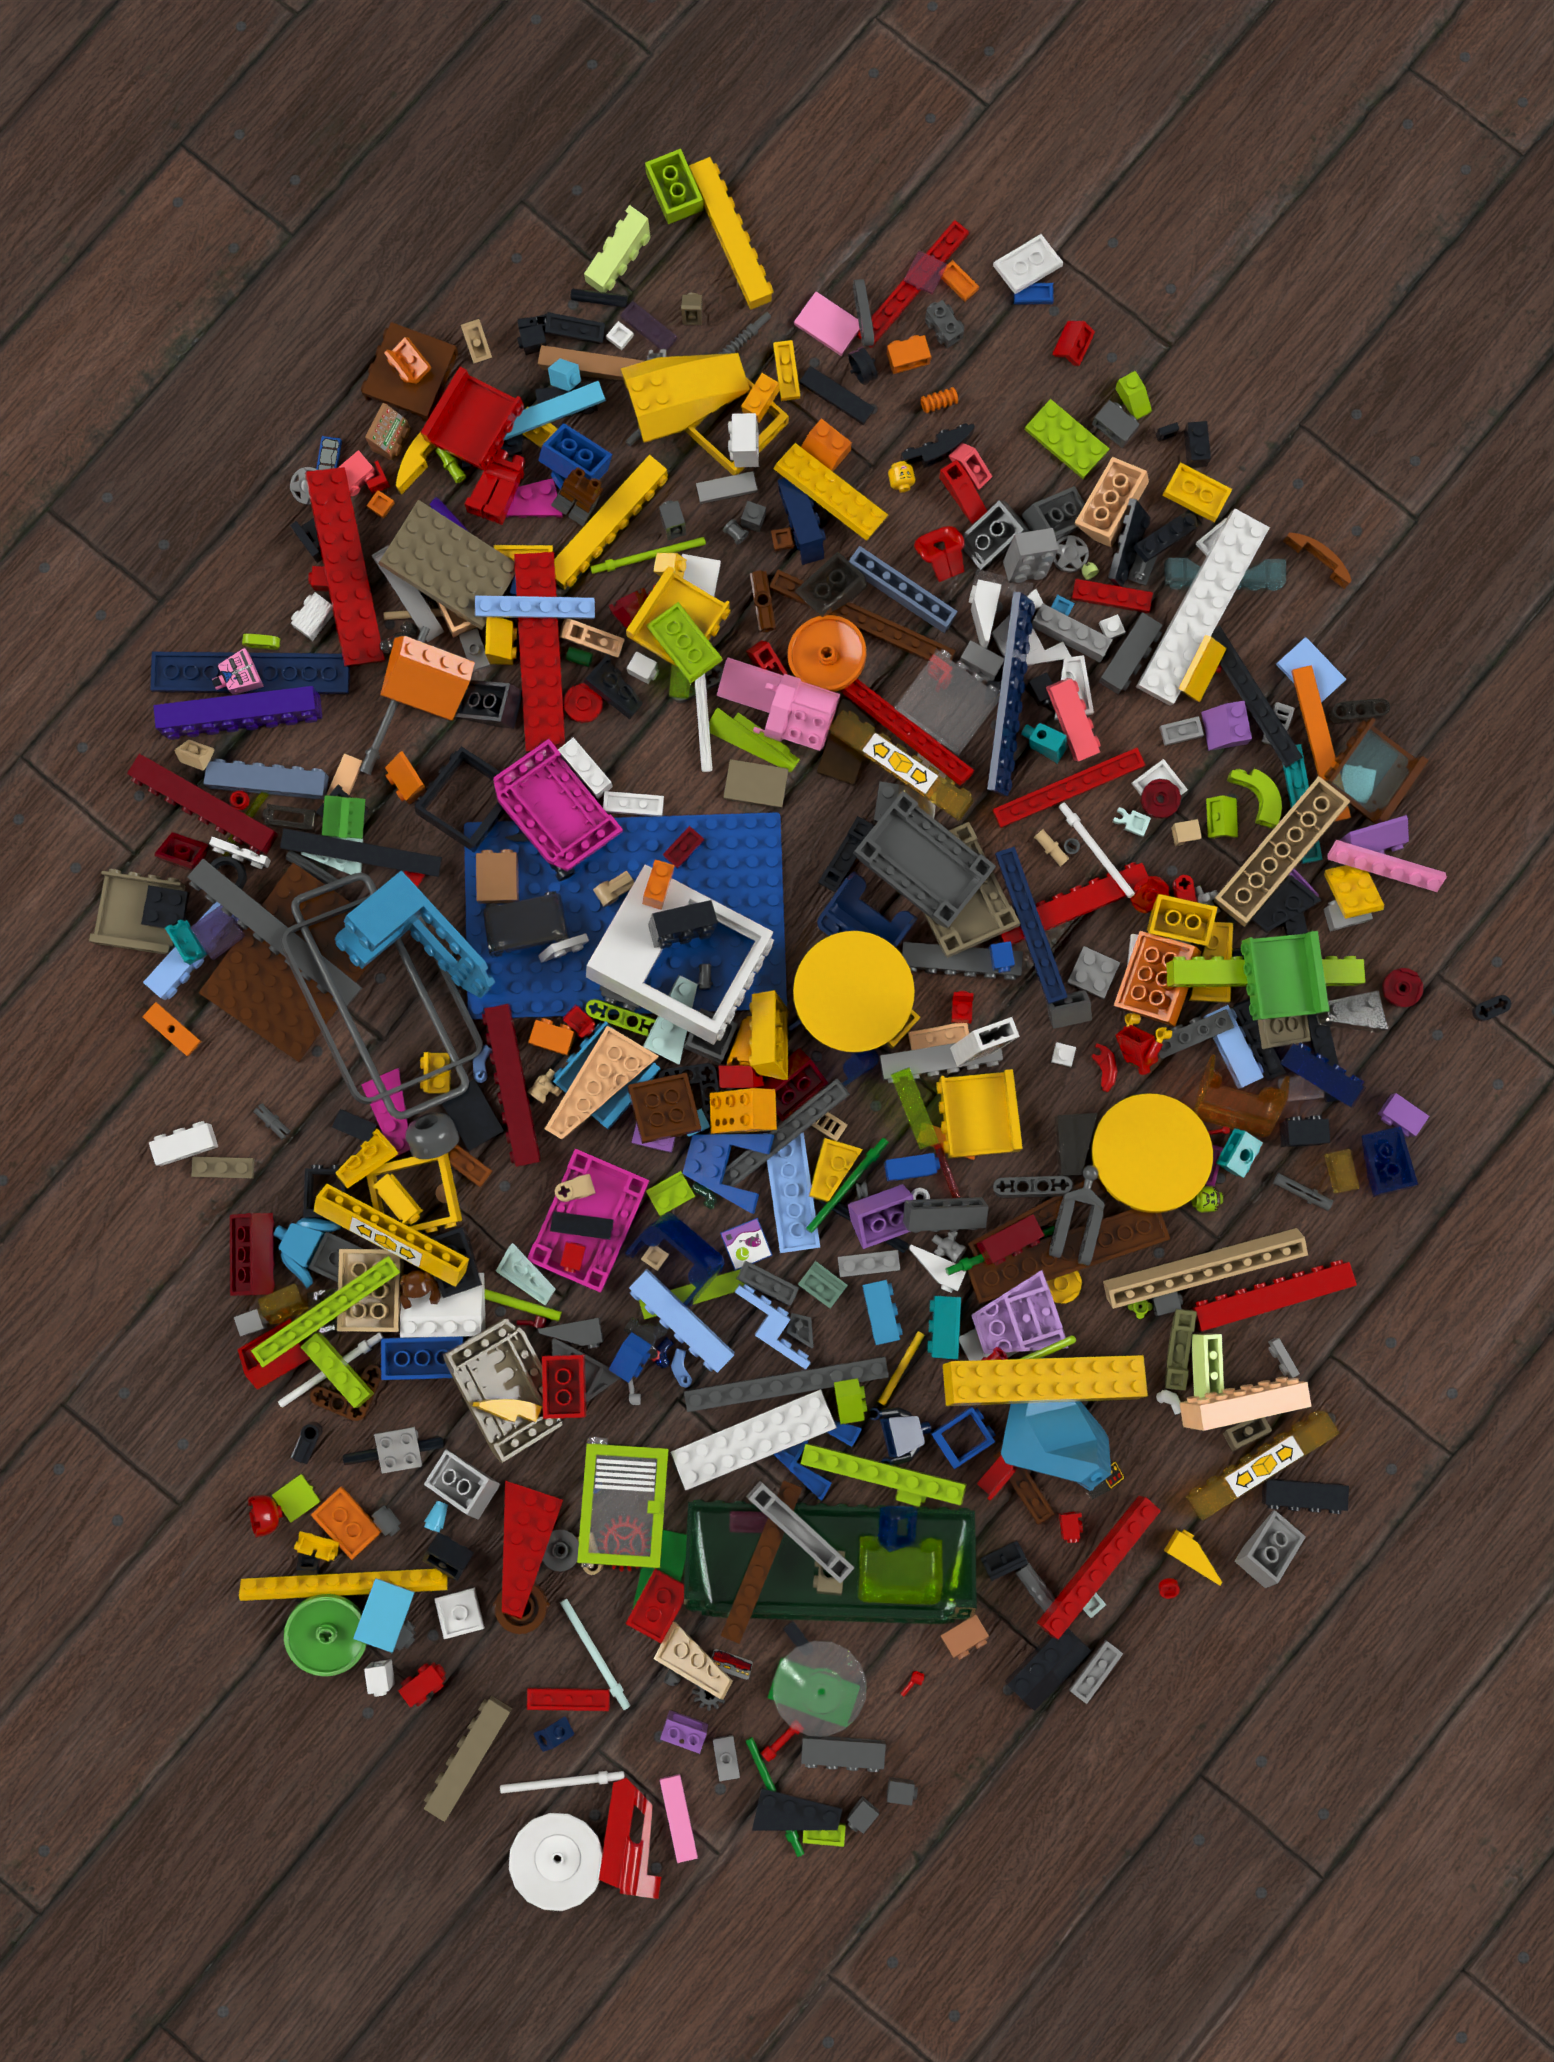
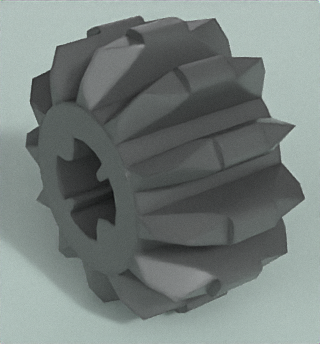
(705, 1699)

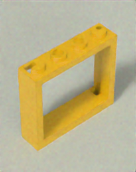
(765, 437)
(448, 1183)

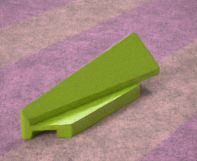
(740, 733)

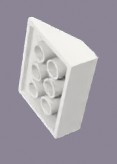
(452, 1316)

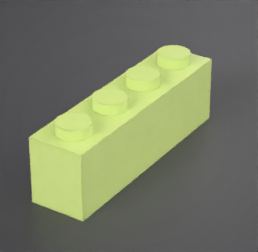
(1207, 1364)

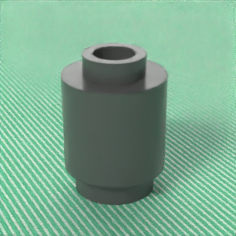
(386, 1521)

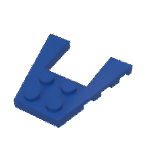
(709, 1158)
(813, 1481)

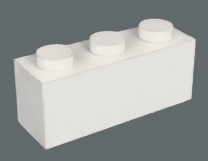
(585, 768)
(183, 1143)

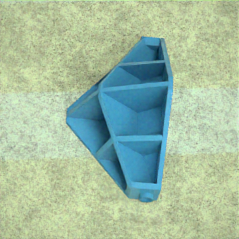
(1057, 1441)

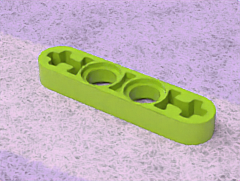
(621, 1021)

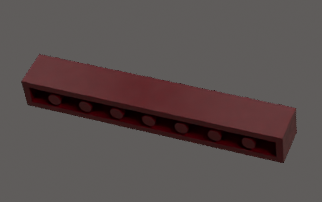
(203, 804)
(512, 1085)

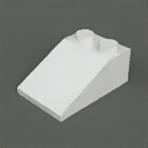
(984, 604)

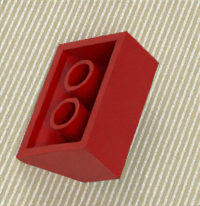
(281, 1365)

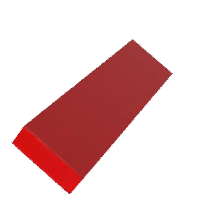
(568, 1699)

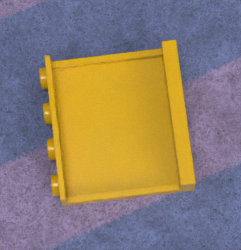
(700, 606)
(979, 1114)

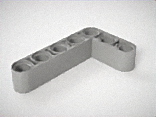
(411, 600)

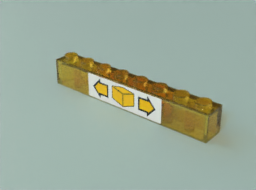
(901, 765)
(1262, 1465)

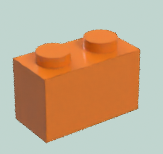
(908, 354)
(658, 884)
(552, 1037)

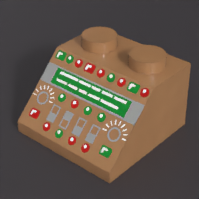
(387, 432)

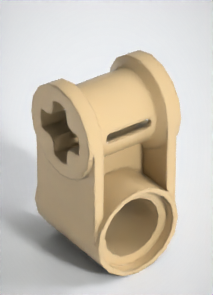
(579, 1188)

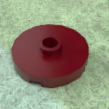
(1169, 793)
(1412, 985)

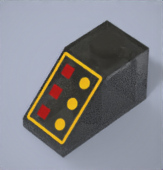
(1107, 1484)

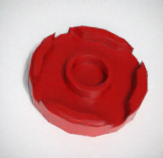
(582, 703)
(1146, 893)

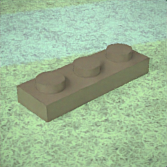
(223, 1167)

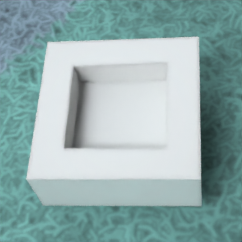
(619, 335)
(1112, 627)
(1063, 1054)

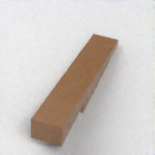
(589, 364)

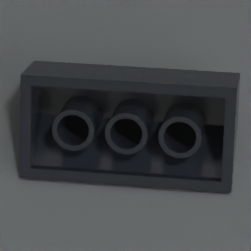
(1047, 1668)

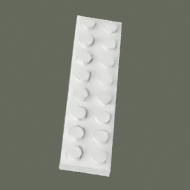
(753, 1439)

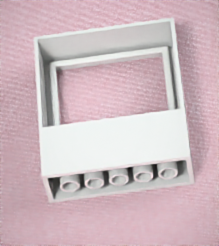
(629, 954)

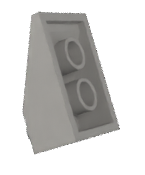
(462, 1484)
(1270, 1550)

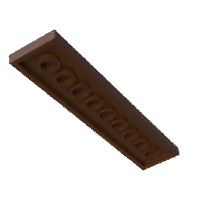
(1116, 1237)

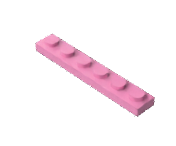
(1386, 866)

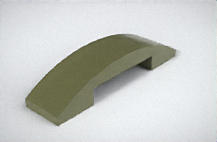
(1179, 1349)

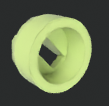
(1089, 571)

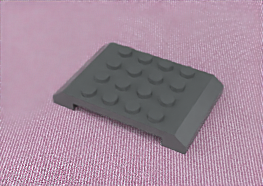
(923, 860)

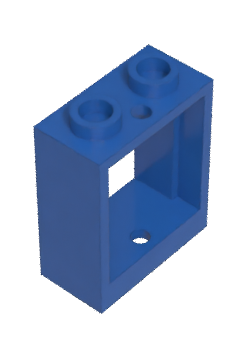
(911, 1167)
(987, 1432)

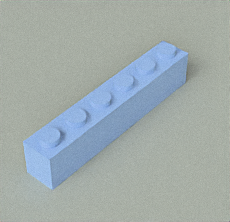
(173, 970)
(681, 1320)

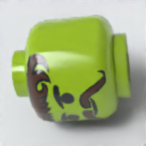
(1207, 1199)

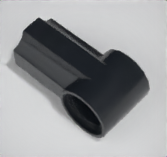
(306, 1443)

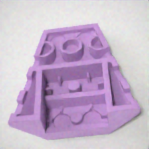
(1020, 1319)

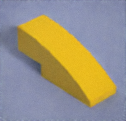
(413, 463)
(509, 1409)

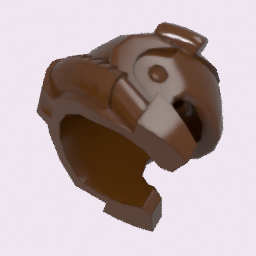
(416, 1285)

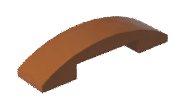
(1322, 553)

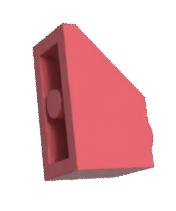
(972, 464)

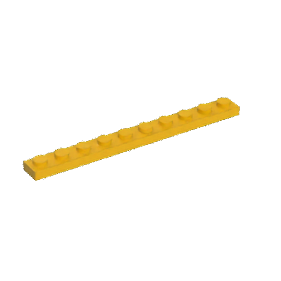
(339, 1584)

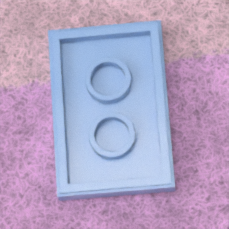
(1306, 654)

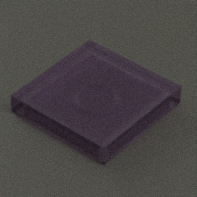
(217, 932)

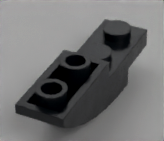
(944, 445)

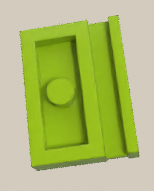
(670, 1193)

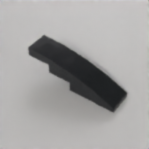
(1268, 1057)

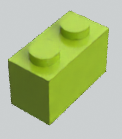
(849, 1401)

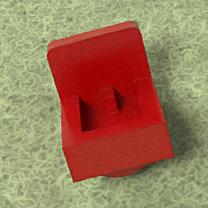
(579, 1021)

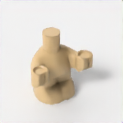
(543, 1086)

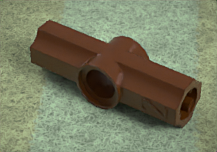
(760, 590)

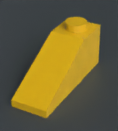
(1190, 1553)

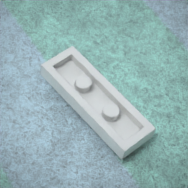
(633, 804)

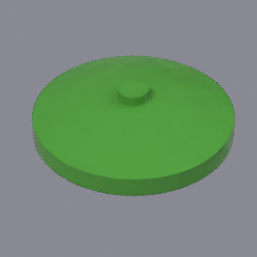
(322, 1635)

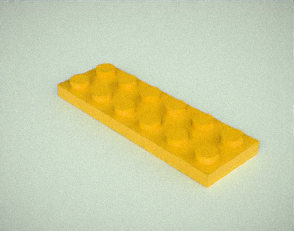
(830, 491)

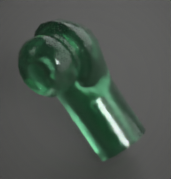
(710, 1200)

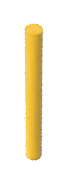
(901, 1368)

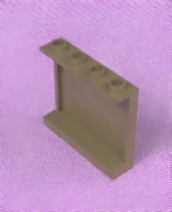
(122, 913)

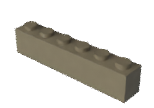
(467, 1759)

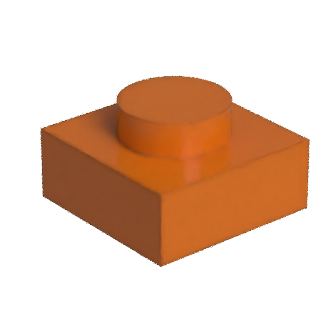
(380, 504)

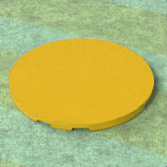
(853, 991)
(1152, 1153)

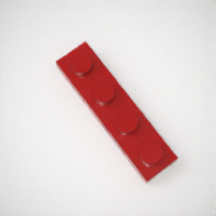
(1112, 596)

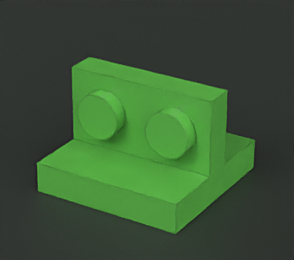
(343, 817)

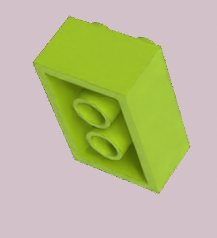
(674, 186)

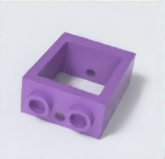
(683, 1727)

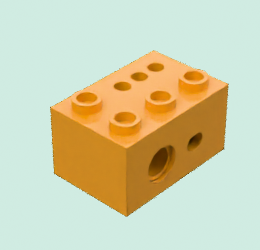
(743, 1111)

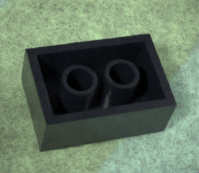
(682, 924)

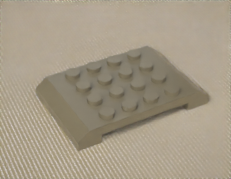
(983, 916)

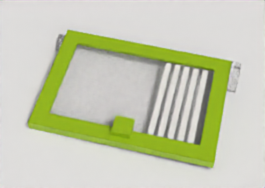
(622, 1505)

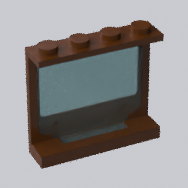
(1374, 772)

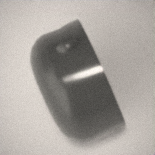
(431, 1135)

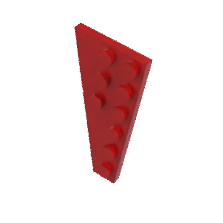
(527, 1531)

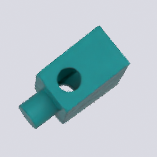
(1046, 741)

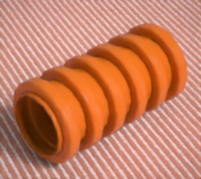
(939, 400)

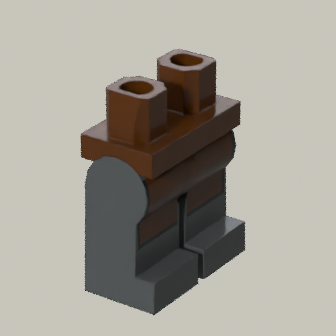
(580, 489)

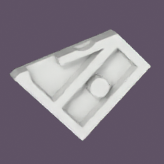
(563, 947)

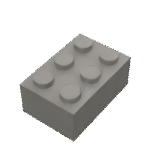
(1030, 555)

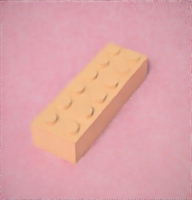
(1245, 1404)

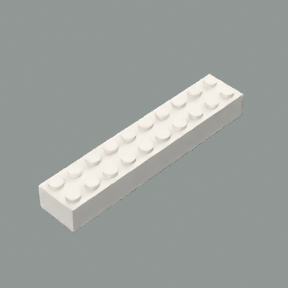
(1202, 605)

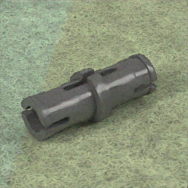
(272, 1121)

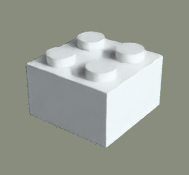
(744, 440)

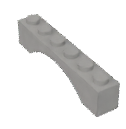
(800, 1532)

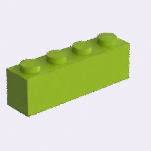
(337, 1370)

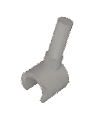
(635, 1399)

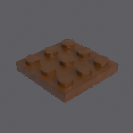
(664, 1108)

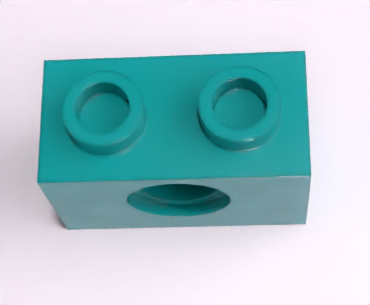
(1243, 1143)

